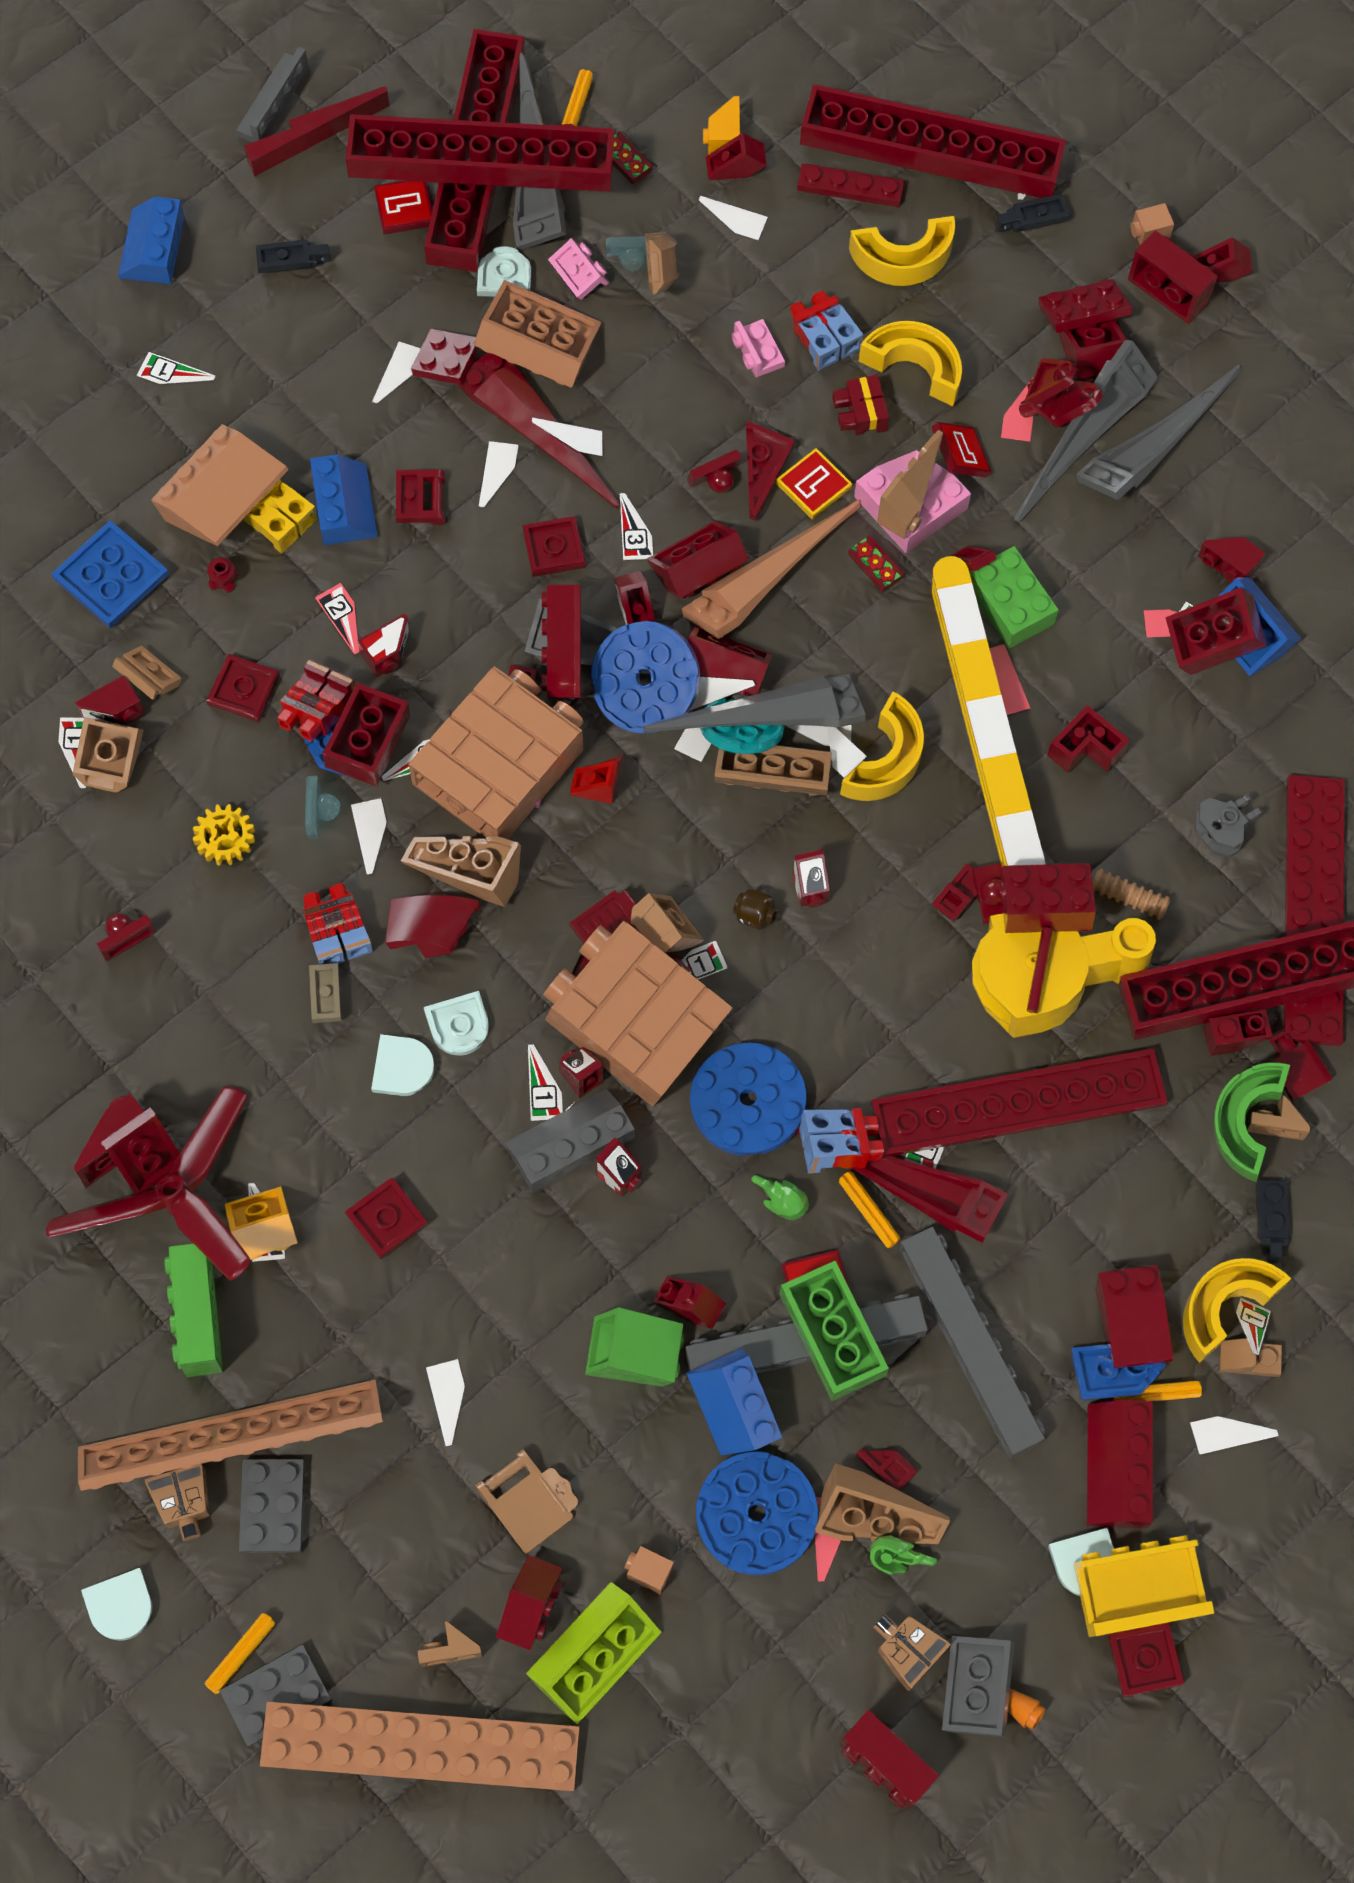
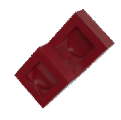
(957, 895)

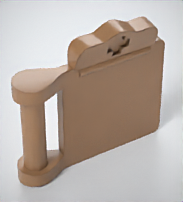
(534, 1505)

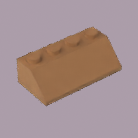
(776, 769)

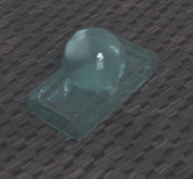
(630, 249)
(317, 807)

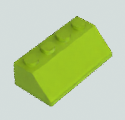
(594, 1652)

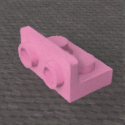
(578, 269)
(758, 347)

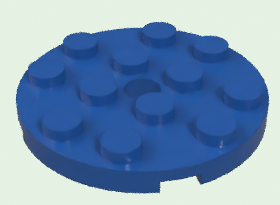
(619, 665)
(741, 1127)
(754, 1545)

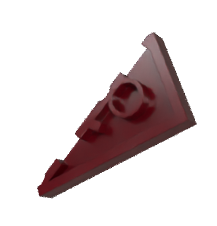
(765, 460)

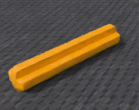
(578, 97)
(869, 1209)
(1167, 1391)
(240, 1653)

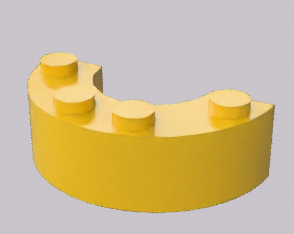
(902, 263)
(920, 345)
(893, 772)
(1229, 1279)

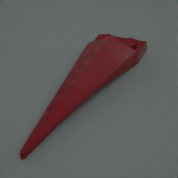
(509, 397)
(946, 1197)

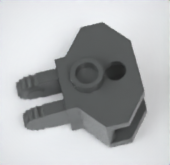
(1224, 824)

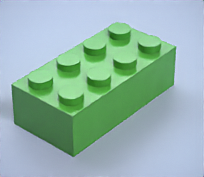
(195, 1311)
(833, 1330)

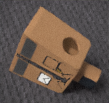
(181, 1498)
(909, 1649)

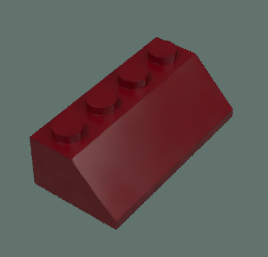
(563, 641)
(1120, 1464)

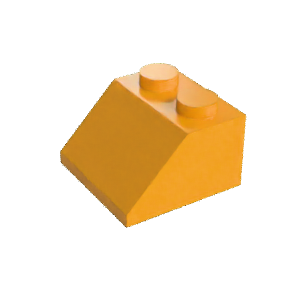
(261, 1223)

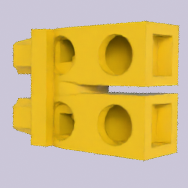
(282, 516)

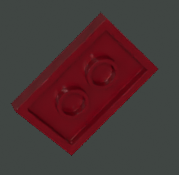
(1084, 305)
(142, 1151)

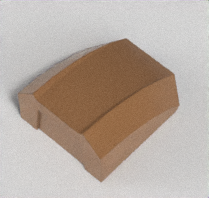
(661, 261)
(106, 754)
(664, 923)

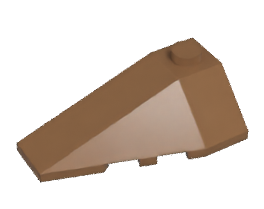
(905, 496)
(476, 866)
(867, 1508)

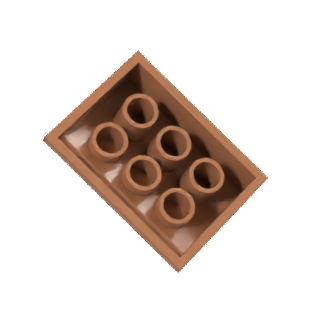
(537, 333)
(218, 485)

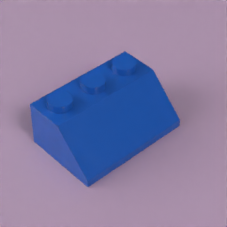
(152, 241)
(343, 499)
(1277, 632)
(734, 1404)

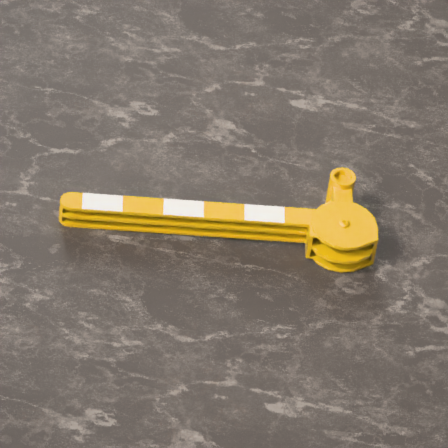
(1004, 960)

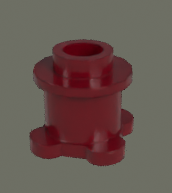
(222, 574)

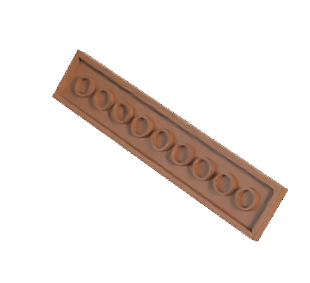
(228, 1435)
(419, 1746)

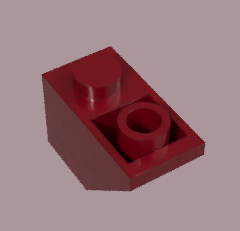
(1231, 557)
(1236, 1032)
(690, 1301)

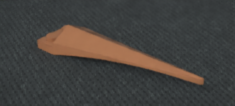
(736, 595)

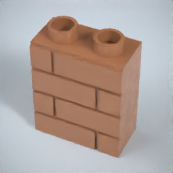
(498, 753)
(634, 1010)

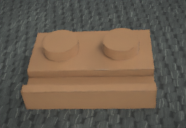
(147, 672)

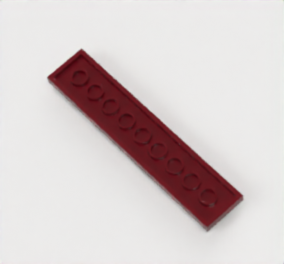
(1314, 892)
(1019, 1102)

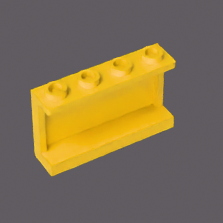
(1141, 1586)

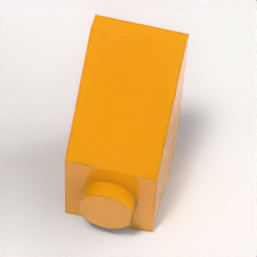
(722, 125)

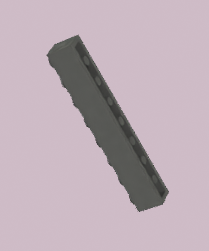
(971, 1343)
(784, 1348)

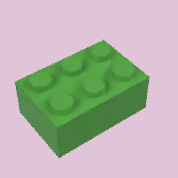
(1013, 598)

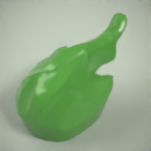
(785, 1198)
(890, 1552)

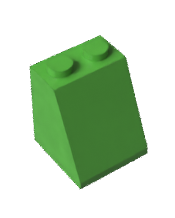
(635, 1348)

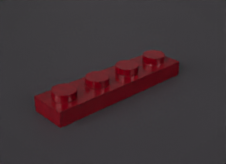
(850, 185)

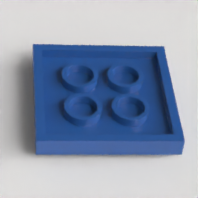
(110, 574)

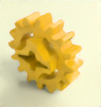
(228, 845)

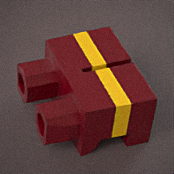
(865, 405)

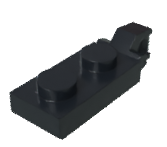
(1034, 214)
(290, 255)
(1272, 1217)

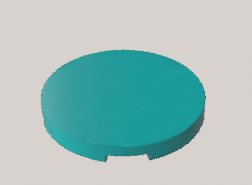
(742, 738)

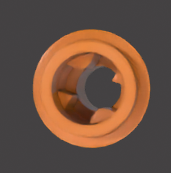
(1025, 1709)

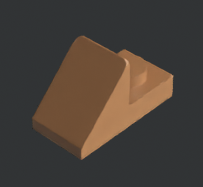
(1286, 1124)
(1238, 1357)
(458, 1649)

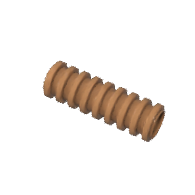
(1130, 894)

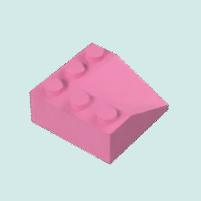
(942, 504)

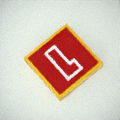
(814, 483)

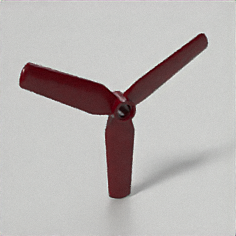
(176, 1194)

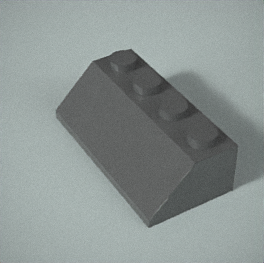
(569, 1140)

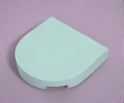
(502, 265)
(458, 1024)
(401, 1066)
(1069, 1551)
(119, 1605)

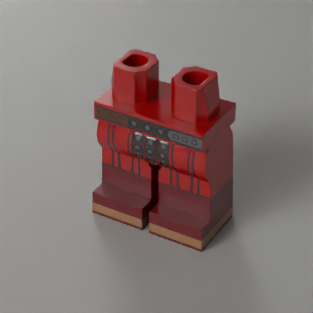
(315, 701)

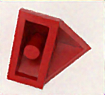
(597, 781)

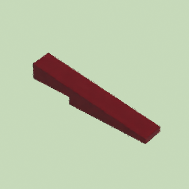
(312, 129)

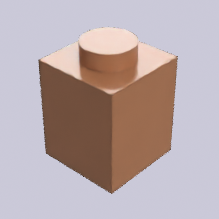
(1151, 219)
(648, 1569)

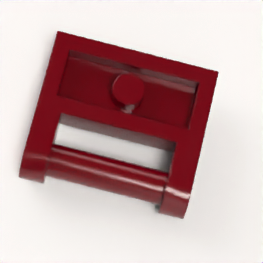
(411, 496)

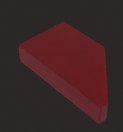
(889, 1467)

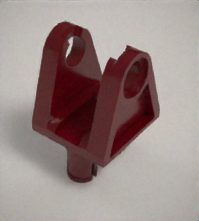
(1057, 395)

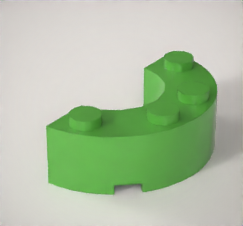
(1238, 1096)

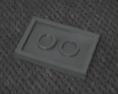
(271, 1506)
(284, 1680)
(978, 1686)

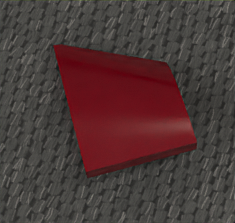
(429, 922)

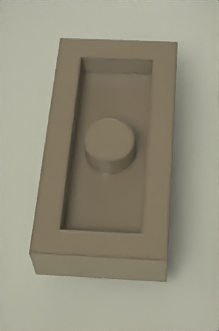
(325, 993)

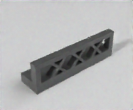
(273, 96)

